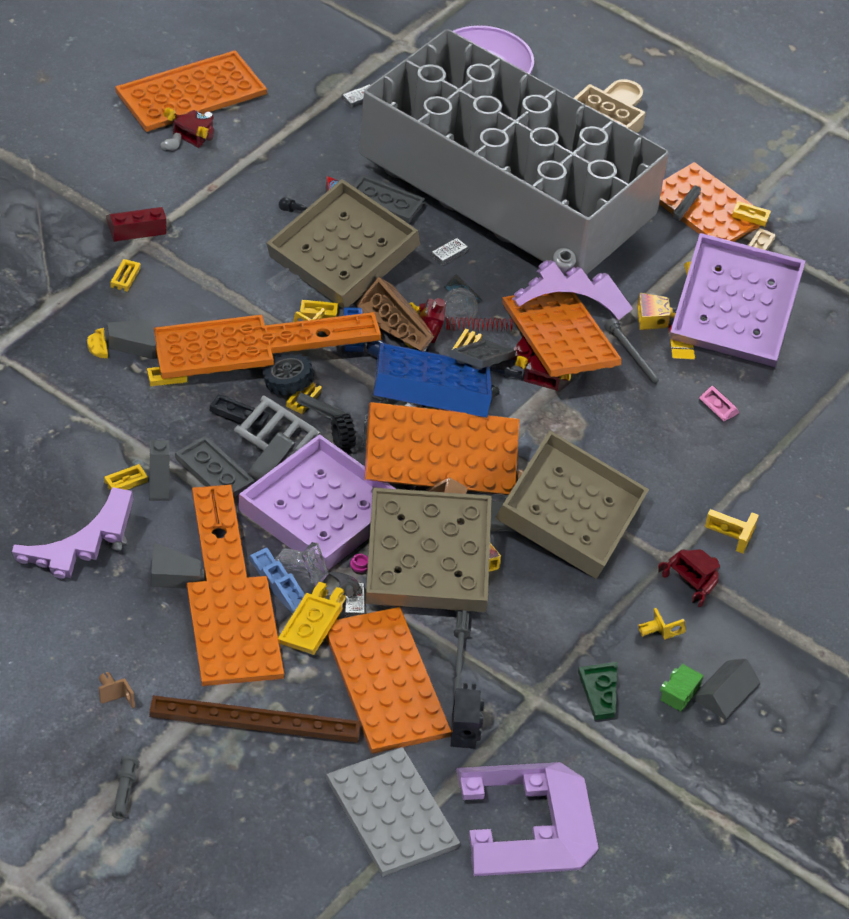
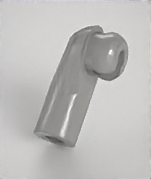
(171, 144)

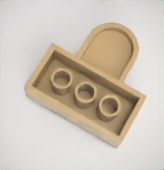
(616, 102)

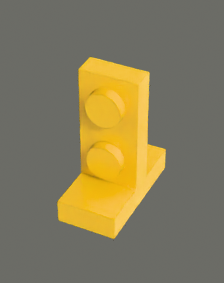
(732, 527)

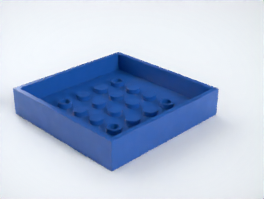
(431, 380)

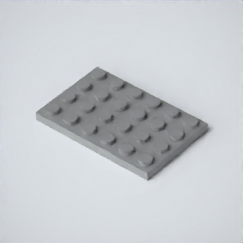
(392, 811)

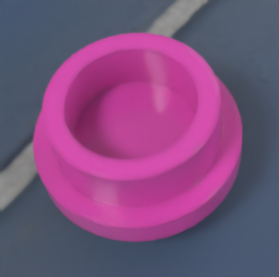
(359, 563)

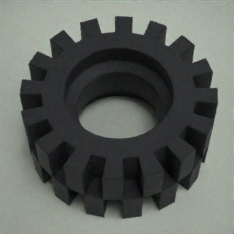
(343, 431)

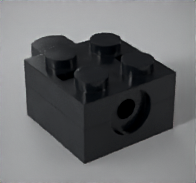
(466, 717)

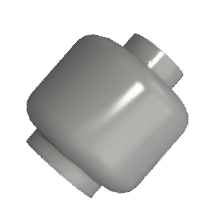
(564, 259)

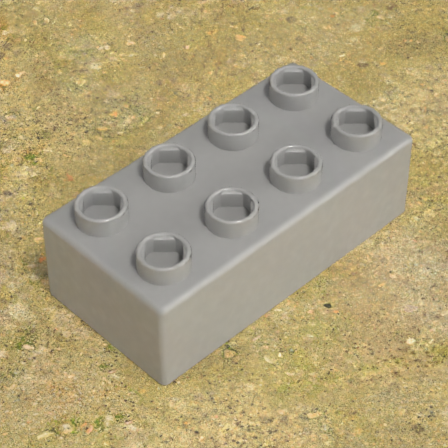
(511, 151)

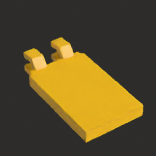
(312, 619)

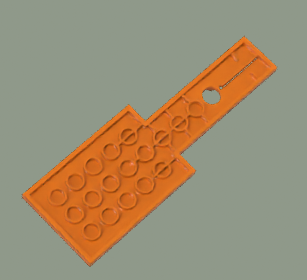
(250, 343)
(229, 610)

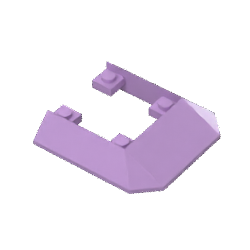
(557, 847)

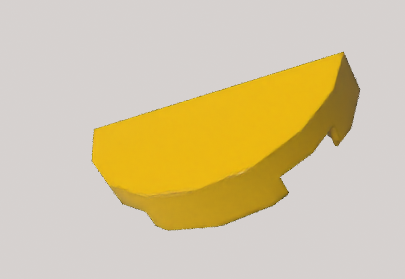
(97, 344)

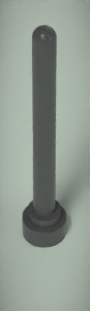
(613, 327)

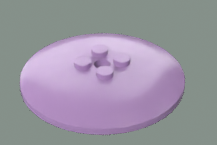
(500, 43)

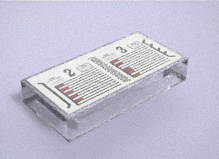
(354, 97)
(449, 251)
(356, 604)

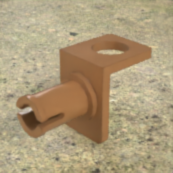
(113, 689)

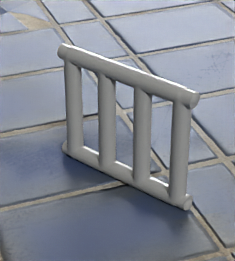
(281, 412)

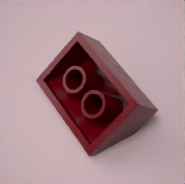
(137, 224)

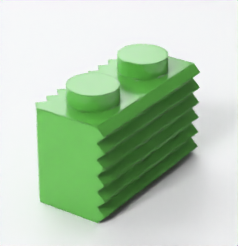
(681, 687)

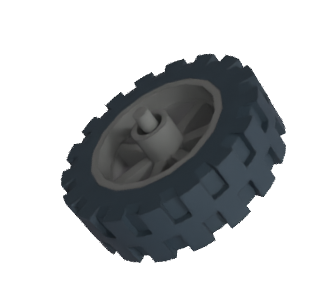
(288, 374)

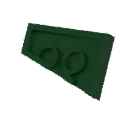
(600, 688)

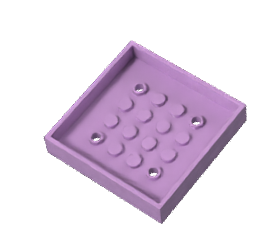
(737, 299)
(314, 499)

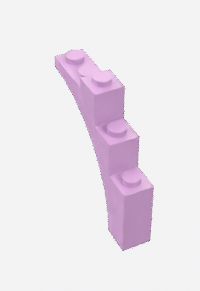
(576, 281)
(85, 544)

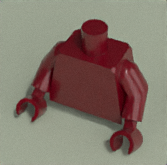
(696, 568)

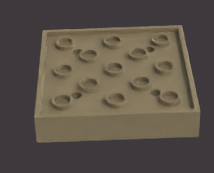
(343, 243)
(572, 504)
(429, 550)

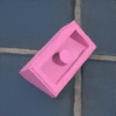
(719, 404)

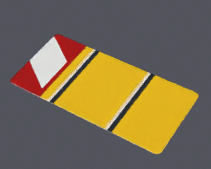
(681, 350)

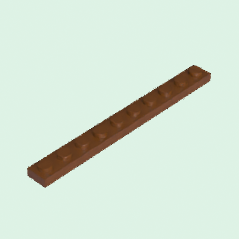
(254, 719)

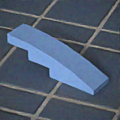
(279, 581)

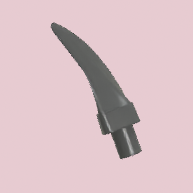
(346, 582)

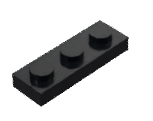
(237, 411)

